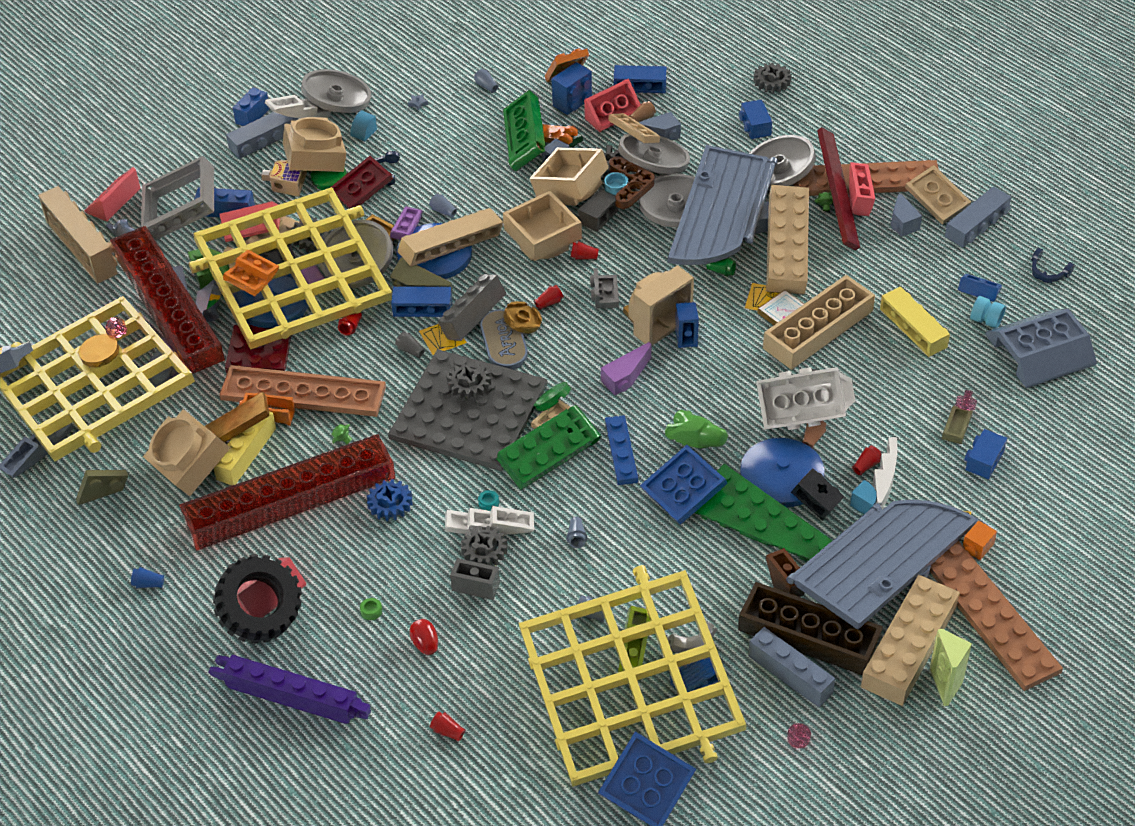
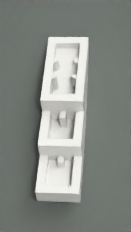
(294, 107)
(884, 476)
(506, 520)

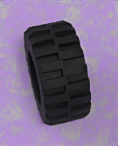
(237, 619)

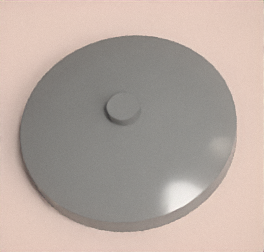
(336, 91)
(660, 157)
(794, 158)
(667, 199)
(376, 241)

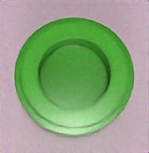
(370, 608)

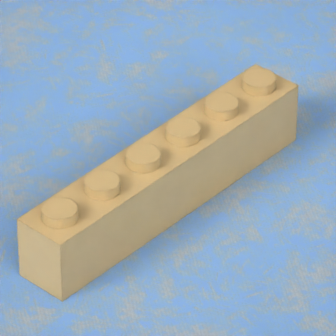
(449, 236)

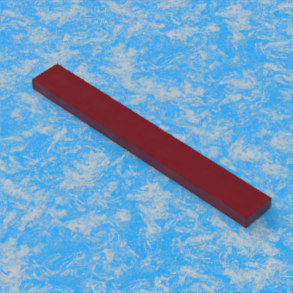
(838, 189)

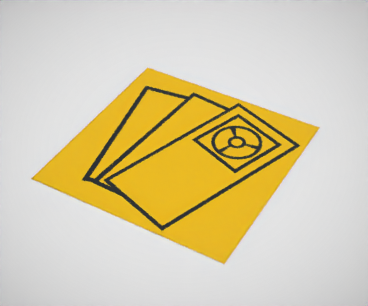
(758, 296)
(436, 339)

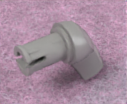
(680, 644)

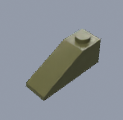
(416, 276)

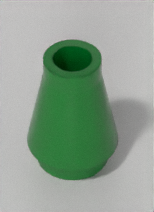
(725, 267)

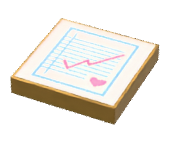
(779, 307)

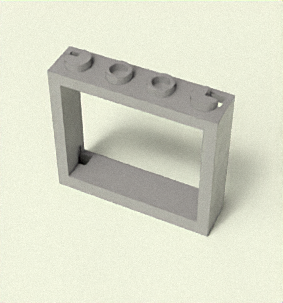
(186, 213)

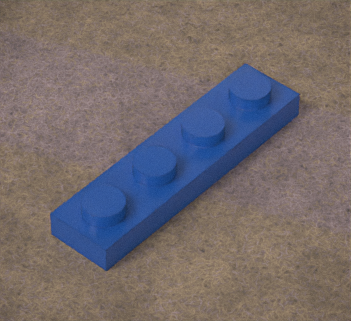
(621, 450)

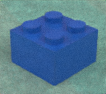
(571, 88)

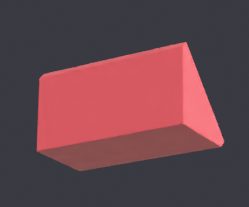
(613, 100)
(115, 196)
(255, 230)
(259, 598)

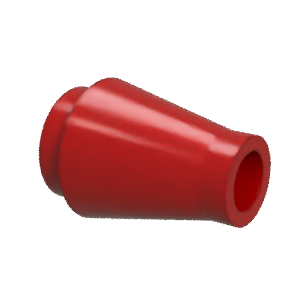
(583, 251)
(549, 297)
(349, 323)
(868, 459)
(446, 726)

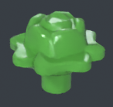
(825, 200)
(341, 433)

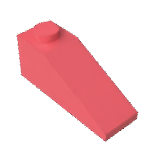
(860, 189)

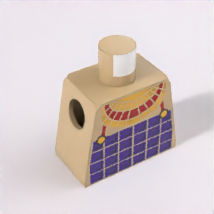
(285, 180)

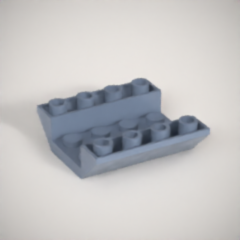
(1046, 346)

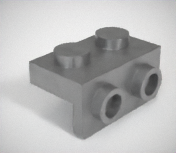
(605, 290)

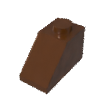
(780, 567)

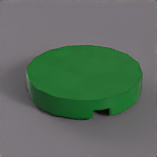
(326, 179)
(552, 396)

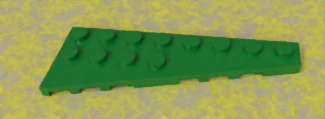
(761, 517)

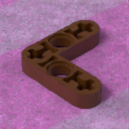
(641, 180)

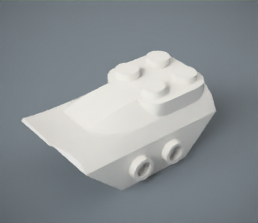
(804, 397)

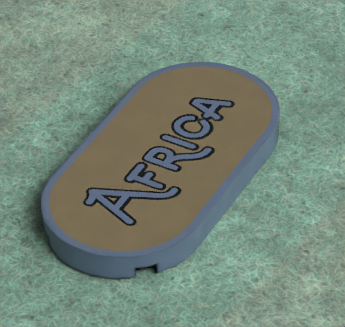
(503, 344)

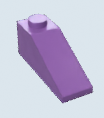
(624, 371)

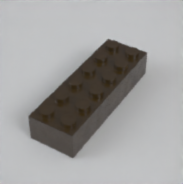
(809, 628)

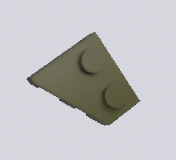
(100, 484)

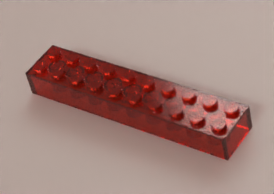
(167, 300)
(287, 491)

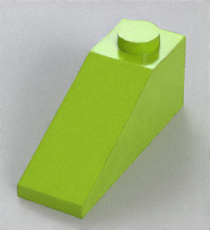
(636, 648)

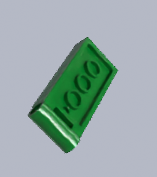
(523, 130)
(548, 446)

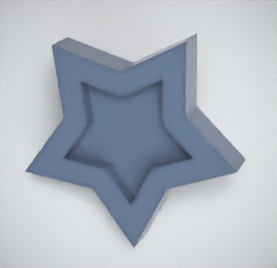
(417, 101)

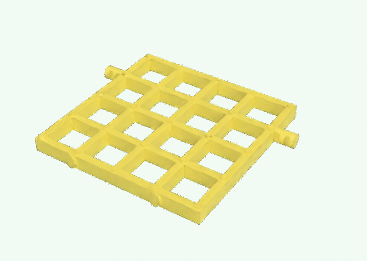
(293, 266)
(57, 394)
(631, 675)

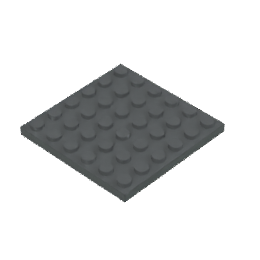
(463, 427)

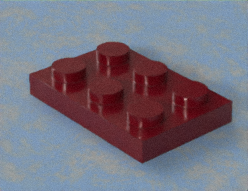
(361, 183)

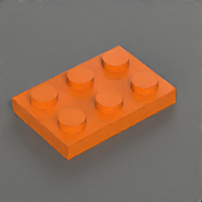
(564, 61)

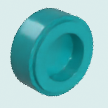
(488, 499)

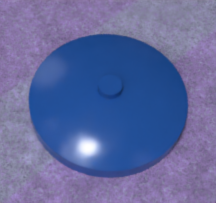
(445, 265)
(277, 286)
(779, 466)

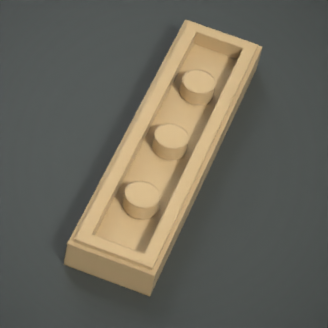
(634, 128)

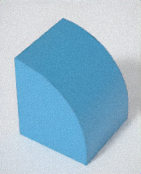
(363, 126)
(863, 497)

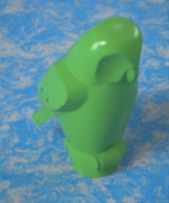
(695, 431)

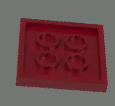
(268, 356)

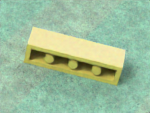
(914, 321)
(244, 450)

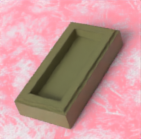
(957, 425)

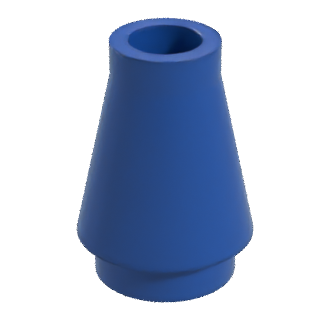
(146, 579)

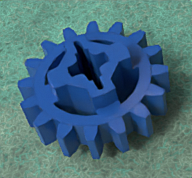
(389, 500)

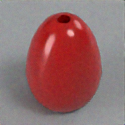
(424, 636)

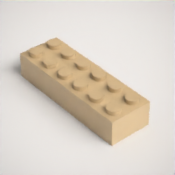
(78, 234)
(787, 239)
(818, 322)
(909, 640)

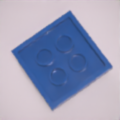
(683, 484)
(647, 781)

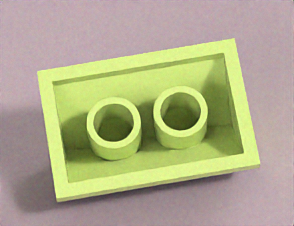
(949, 663)

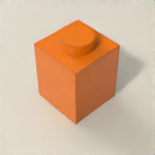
(979, 540)

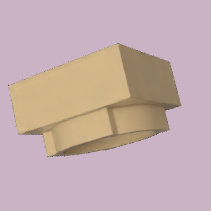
(314, 145)
(570, 174)
(542, 226)
(655, 301)
(185, 451)

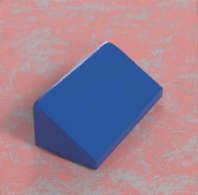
(979, 287)

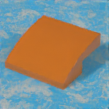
(251, 272)

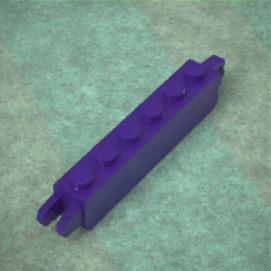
(290, 689)

